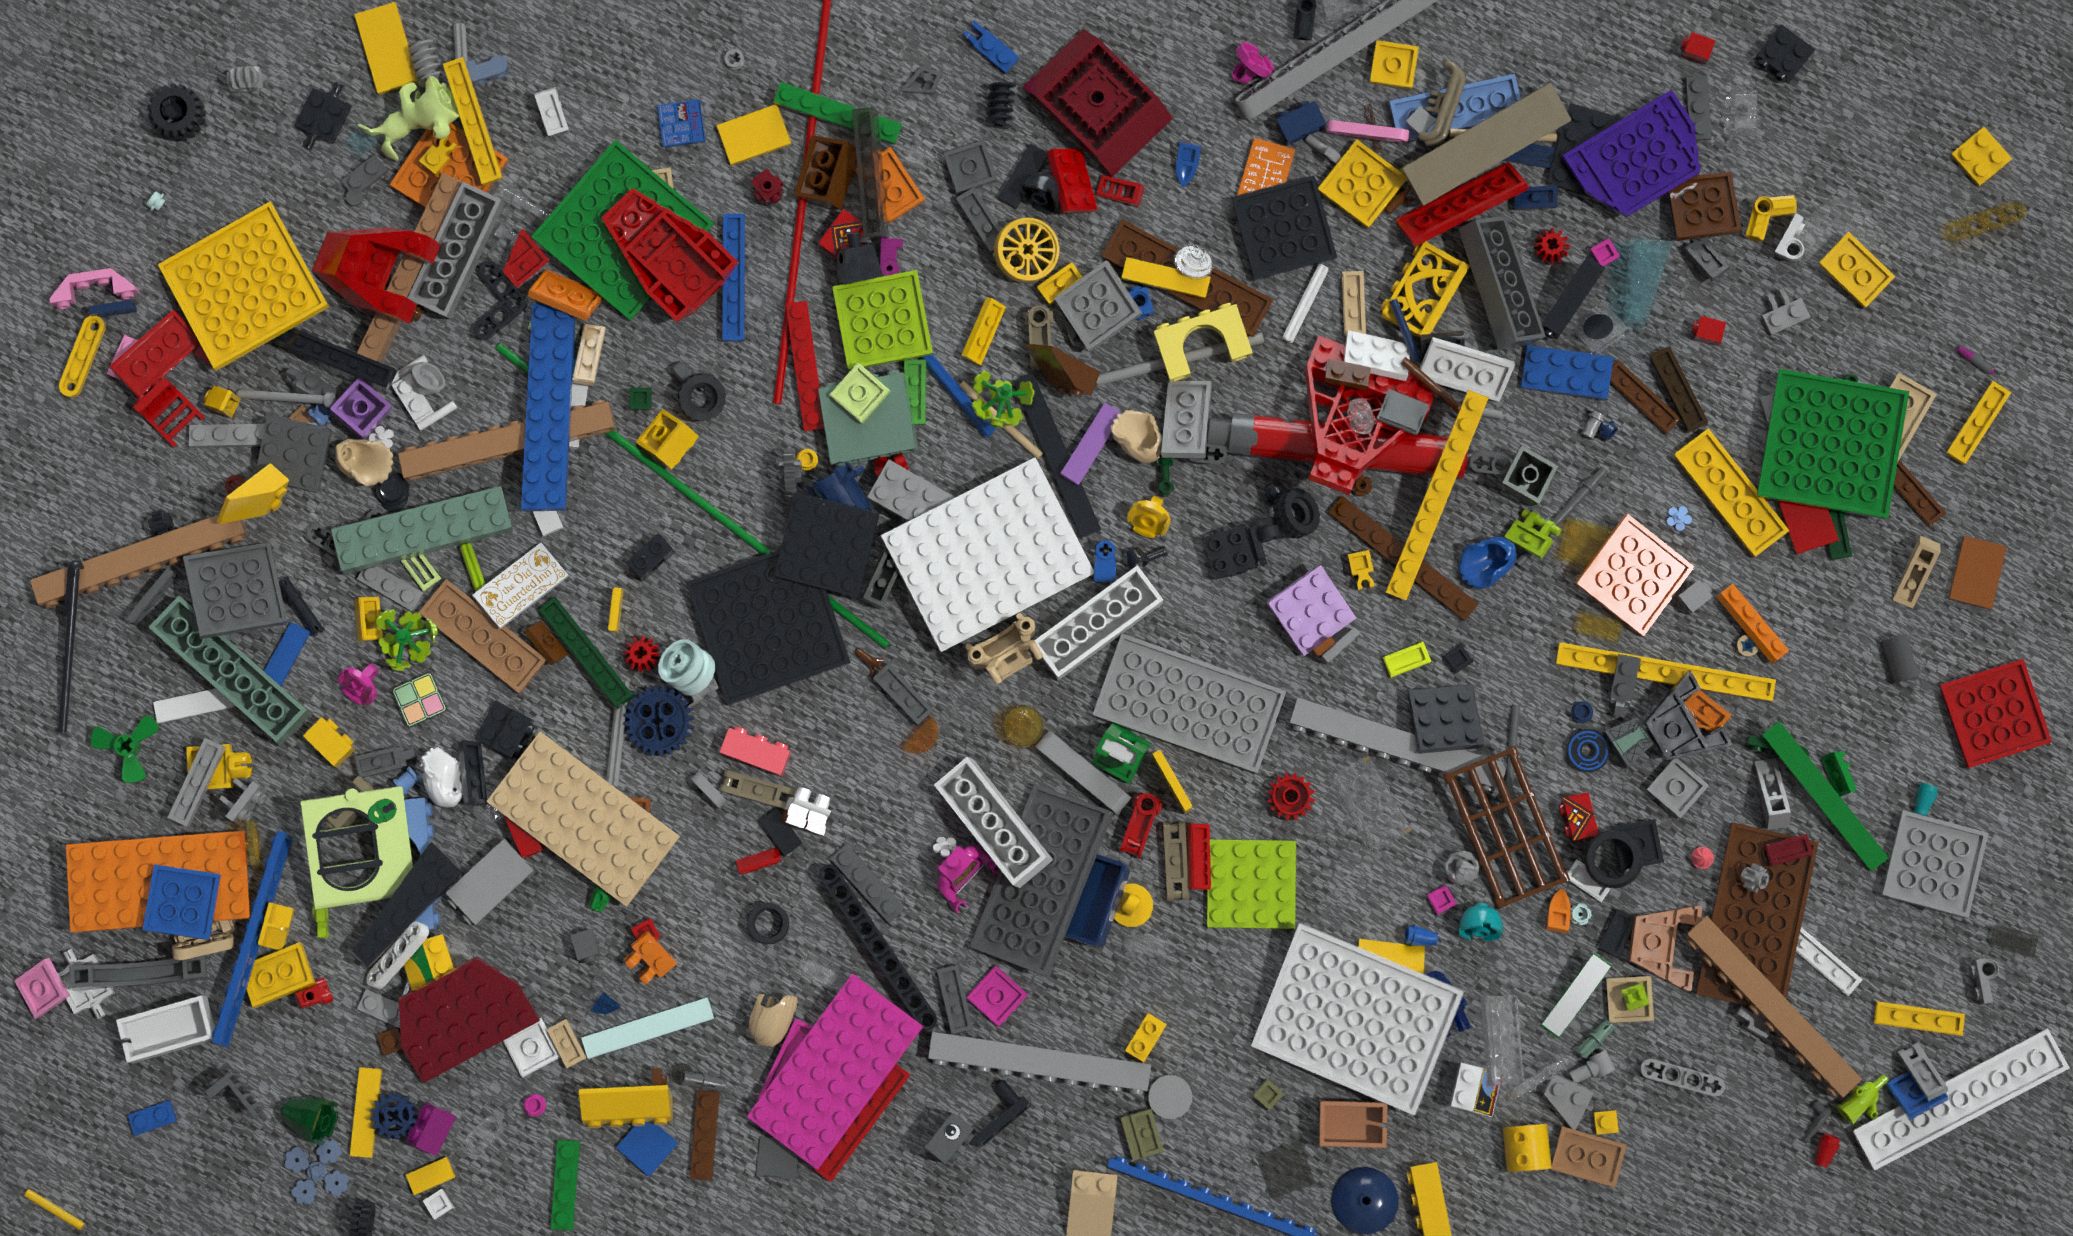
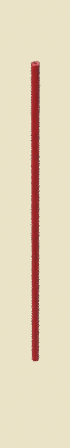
(801, 207)

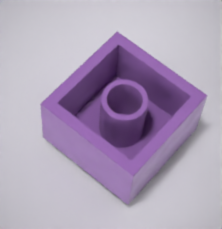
(361, 409)

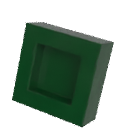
(640, 399)

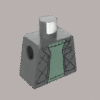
(1629, 740)

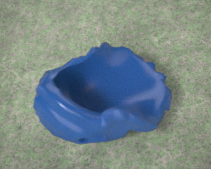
(1487, 561)

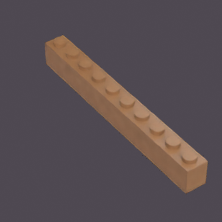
(384, 329)
(496, 443)
(140, 557)
(1773, 1007)

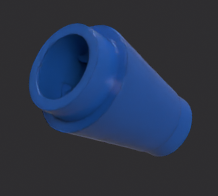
(1419, 936)

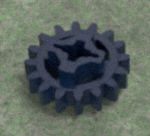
(384, 1128)

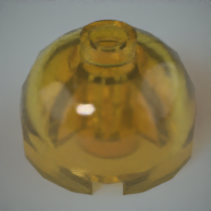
(1022, 726)

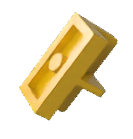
(276, 926)

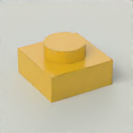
(1606, 1122)

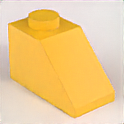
(221, 401)

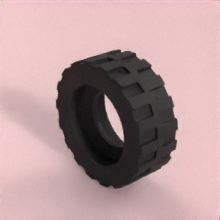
(686, 390)
(1285, 518)

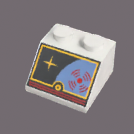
(1472, 1091)

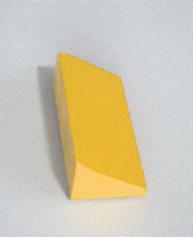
(366, 612)

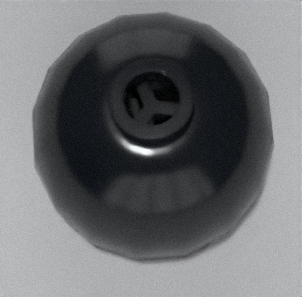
(1042, 191)

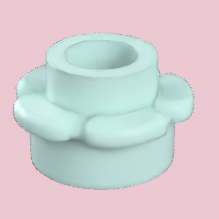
(156, 201)
(1586, 914)

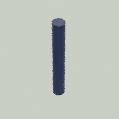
(1404, 330)

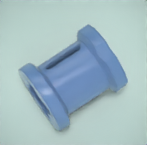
(407, 780)

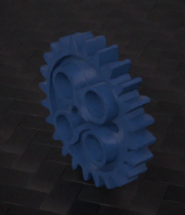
(639, 722)

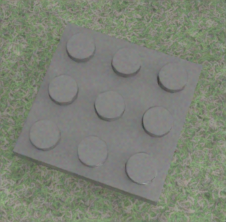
(1098, 306)

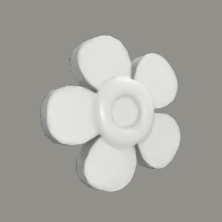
(382, 437)
(944, 846)

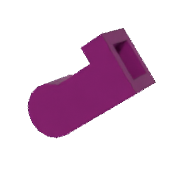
(888, 257)

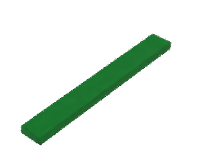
(1825, 795)

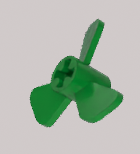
(132, 769)

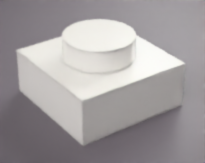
(438, 1204)

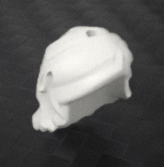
(442, 777)

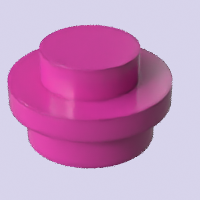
(534, 1105)

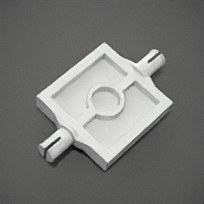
(84, 999)

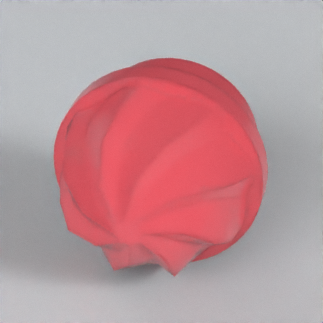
(1702, 857)

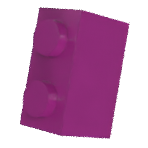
(431, 1128)

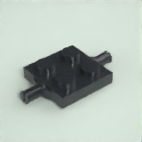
(323, 115)

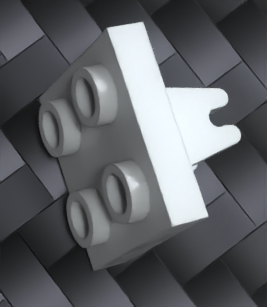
(242, 809)

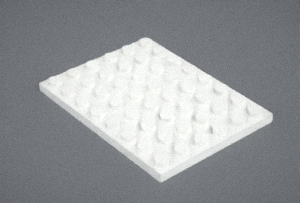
(987, 554)
(1357, 1018)

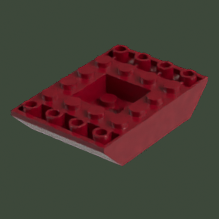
(1106, 130)

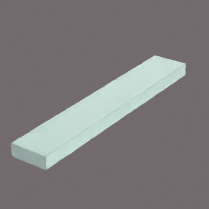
(647, 1028)

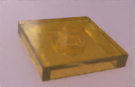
(252, 844)

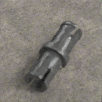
(703, 1081)

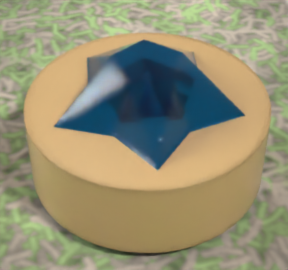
(1746, 646)

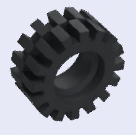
(362, 1218)

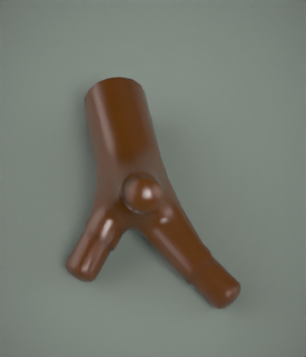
(1399, 199)
(869, 660)

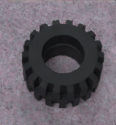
(184, 127)

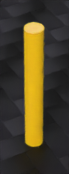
(52, 1208)

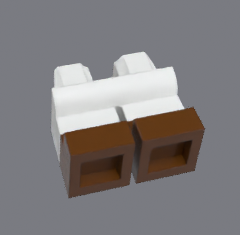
(805, 814)

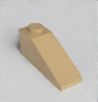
(1917, 571)

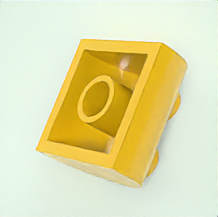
(1527, 1148)

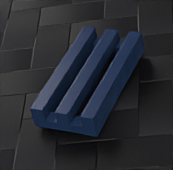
(112, 309)

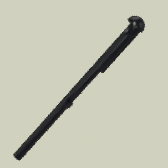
(70, 611)

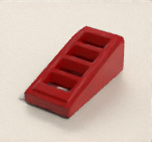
(1138, 193)

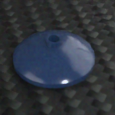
(1348, 1200)

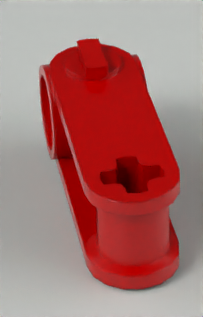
(1140, 824)

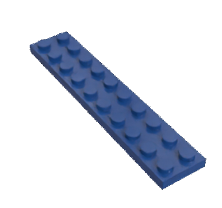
(548, 409)

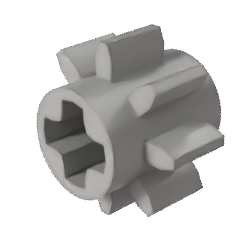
(1754, 878)

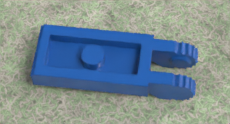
(992, 48)

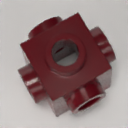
(764, 181)

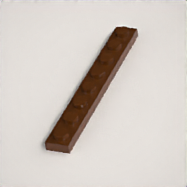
(1391, 549)

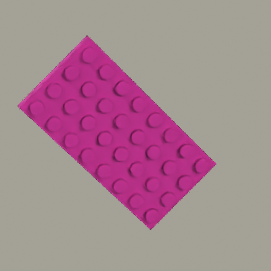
(835, 1071)

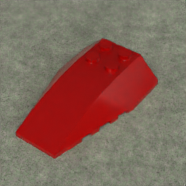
(668, 254)

